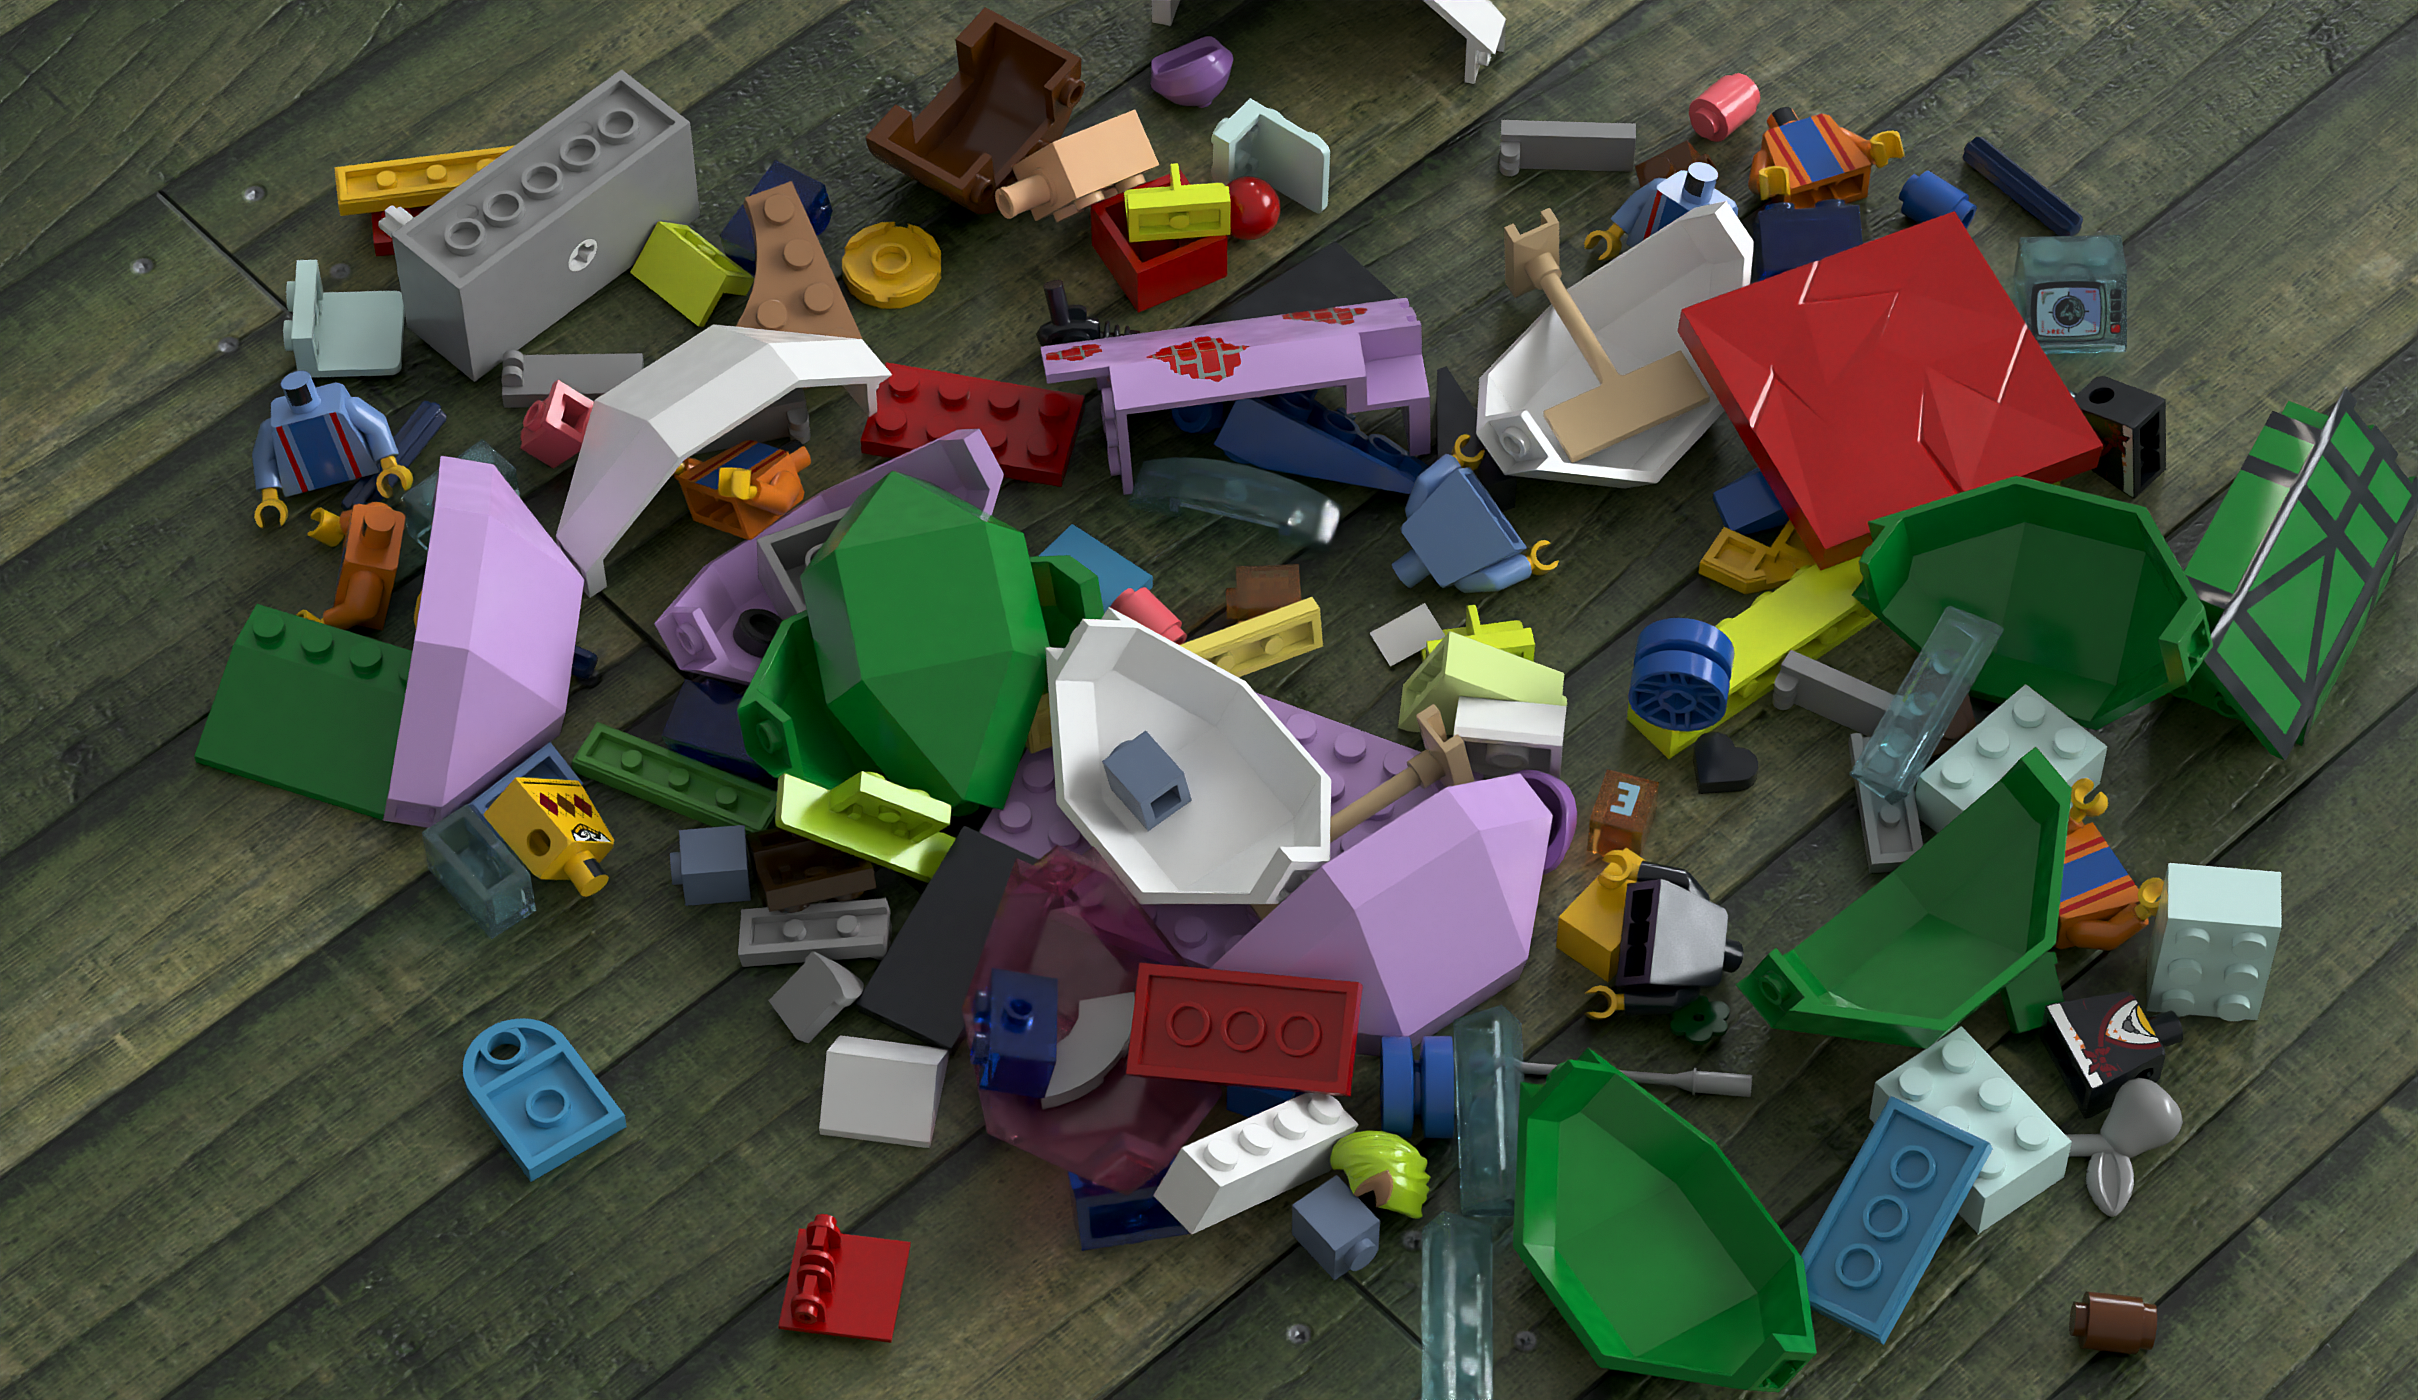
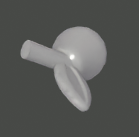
(2138, 1121)

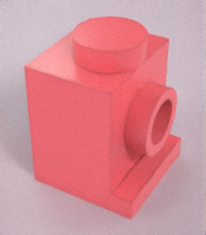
(556, 425)

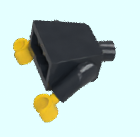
(1668, 940)

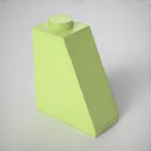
(1474, 670)

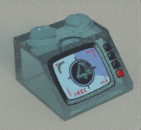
(2073, 292)

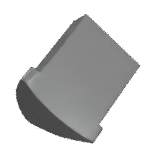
(815, 996)

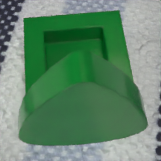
(2030, 993)

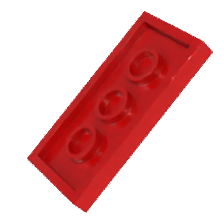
(1024, 425)
(1244, 1029)

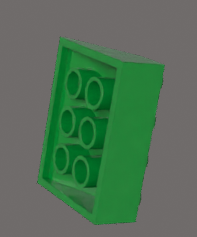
(309, 711)

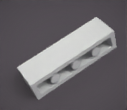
(1253, 1160)

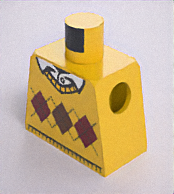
(554, 831)

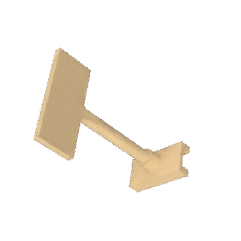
(1622, 402)
(1441, 761)

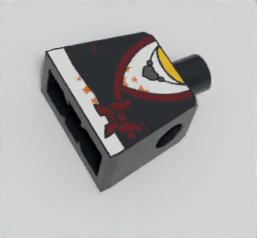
(2131, 431)
(2104, 1044)

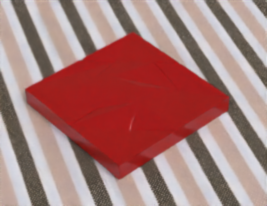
(1885, 383)

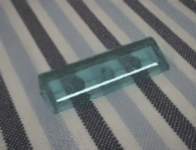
(1925, 704)
(1488, 1109)
(1457, 1309)

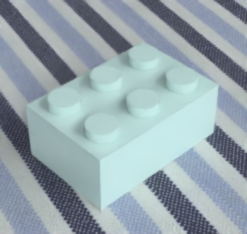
(1996, 746)
(2213, 941)
(1972, 1092)

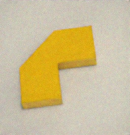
(1752, 565)

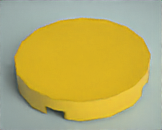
(891, 265)

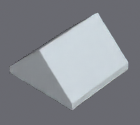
(1511, 735)
(882, 1091)

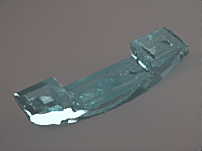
(1239, 493)

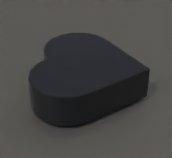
(1721, 765)

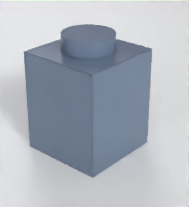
(1146, 780)
(712, 865)
(1336, 1228)

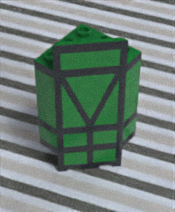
(2296, 567)

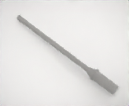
(1692, 1081)

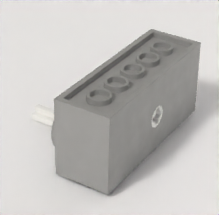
(543, 224)

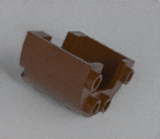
(996, 111)

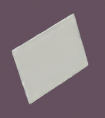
(1407, 634)

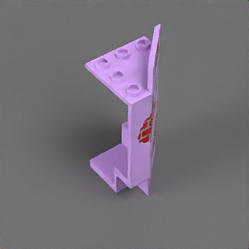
(1361, 347)

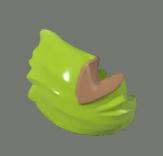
(1384, 1165)

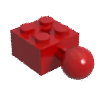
(1172, 267)

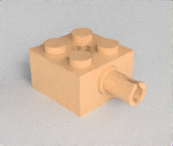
(1080, 170)

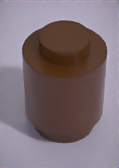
(2113, 1323)

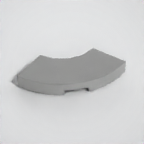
(1091, 1048)

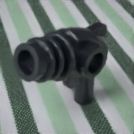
(1070, 322)

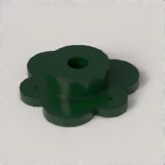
(1700, 1020)

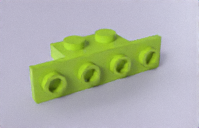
(869, 821)

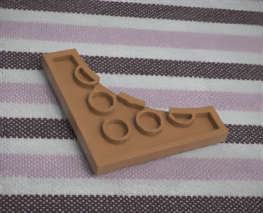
(792, 275)

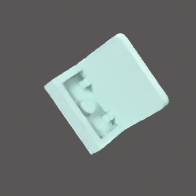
(1269, 147)
(342, 330)

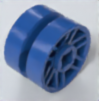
(1681, 674)
(1417, 1086)

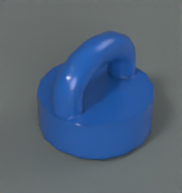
(1199, 418)

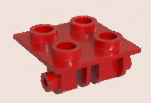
(844, 1283)

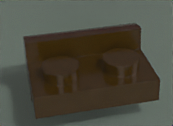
(801, 871)

